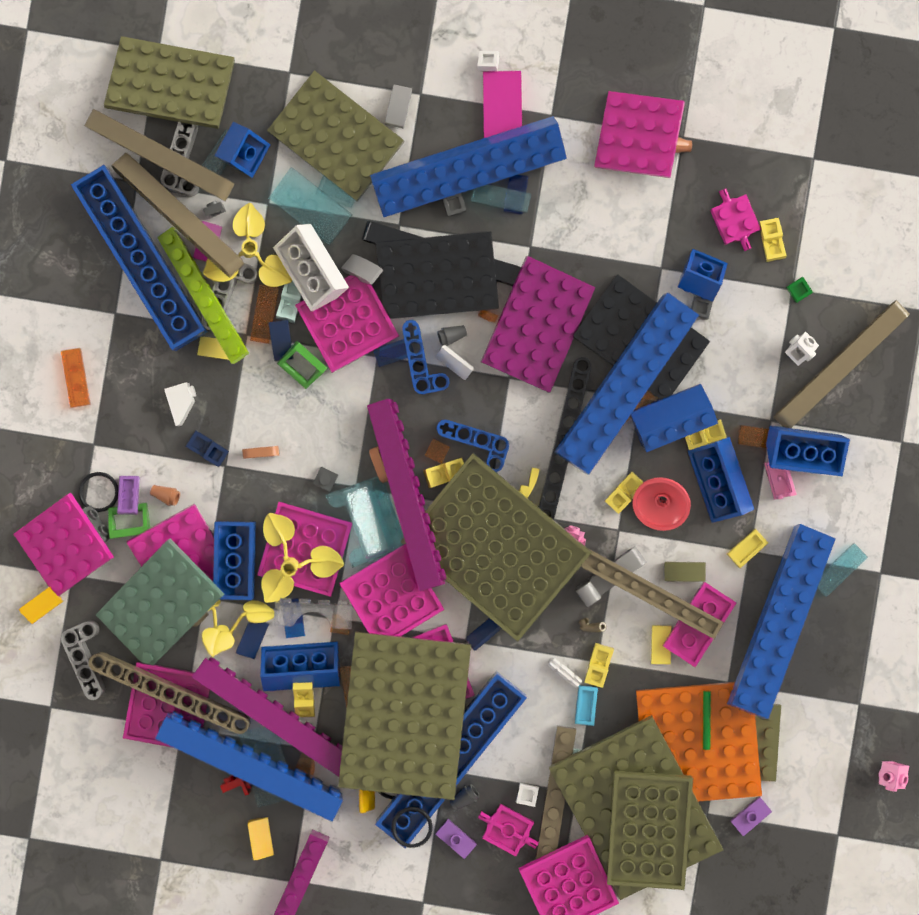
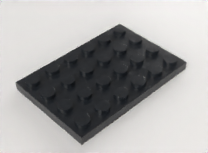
(438, 275)
(616, 321)

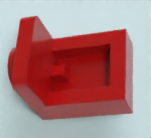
(232, 782)

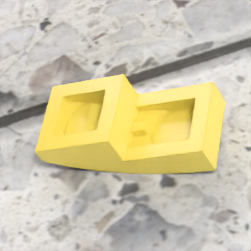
(772, 239)
(211, 348)
(706, 436)
(442, 473)
(526, 490)
(624, 493)
(598, 665)
(304, 699)

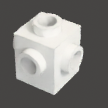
(802, 348)

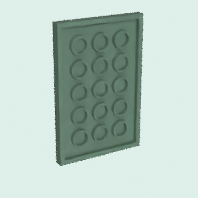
(159, 603)

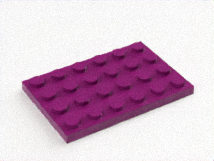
(537, 324)

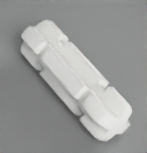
(564, 672)

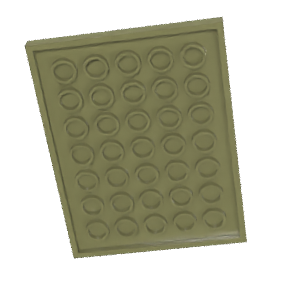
(501, 547)
(404, 715)
(588, 788)

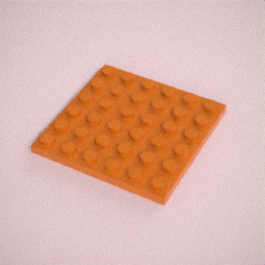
(732, 762)

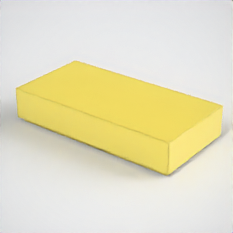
(747, 548)
(660, 654)

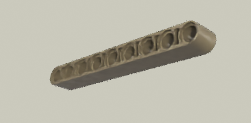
(159, 155)
(177, 215)
(841, 365)
(160, 692)

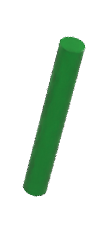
(706, 720)

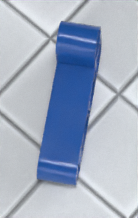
(420, 356)
(471, 440)

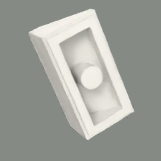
(454, 362)

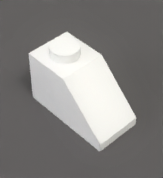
(180, 401)

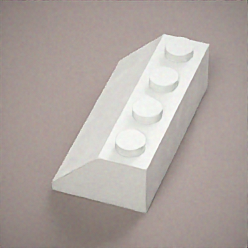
(310, 266)

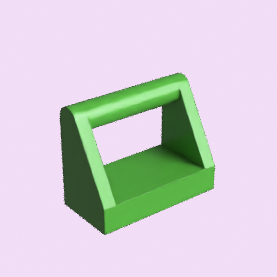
(308, 356)
(113, 533)

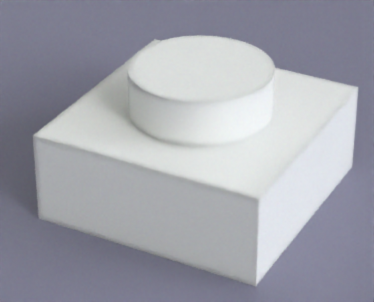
(488, 60)
(527, 794)

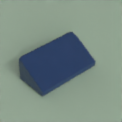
(483, 634)
(252, 639)

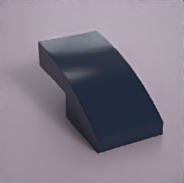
(280, 338)
(207, 448)

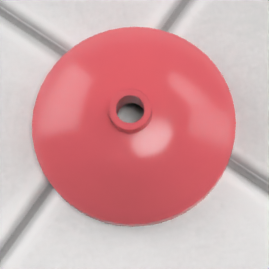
(661, 513)

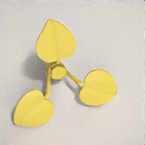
(250, 223)
(278, 583)
(220, 637)

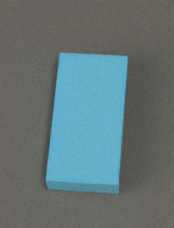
(586, 705)

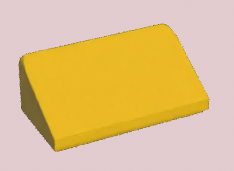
(40, 605)
(366, 801)
(260, 838)

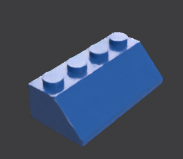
(673, 417)
(807, 451)
(721, 480)
(235, 559)
(300, 664)

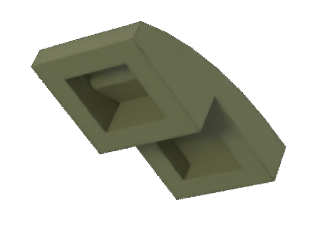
(685, 571)

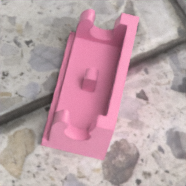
(780, 482)

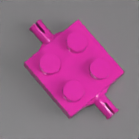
(735, 219)
(508, 829)

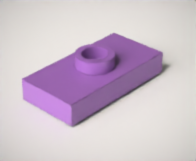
(128, 495)
(751, 816)
(456, 838)

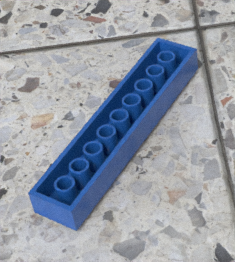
(469, 166)
(139, 258)
(626, 383)
(781, 621)
(481, 724)
(250, 766)

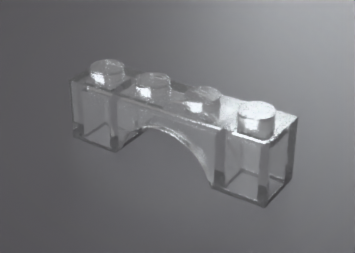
(288, 612)

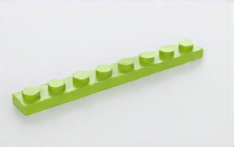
(203, 295)

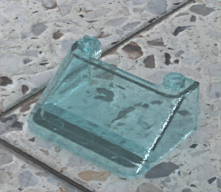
(371, 517)

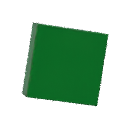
(799, 289)

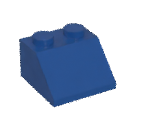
(242, 149)
(702, 275)

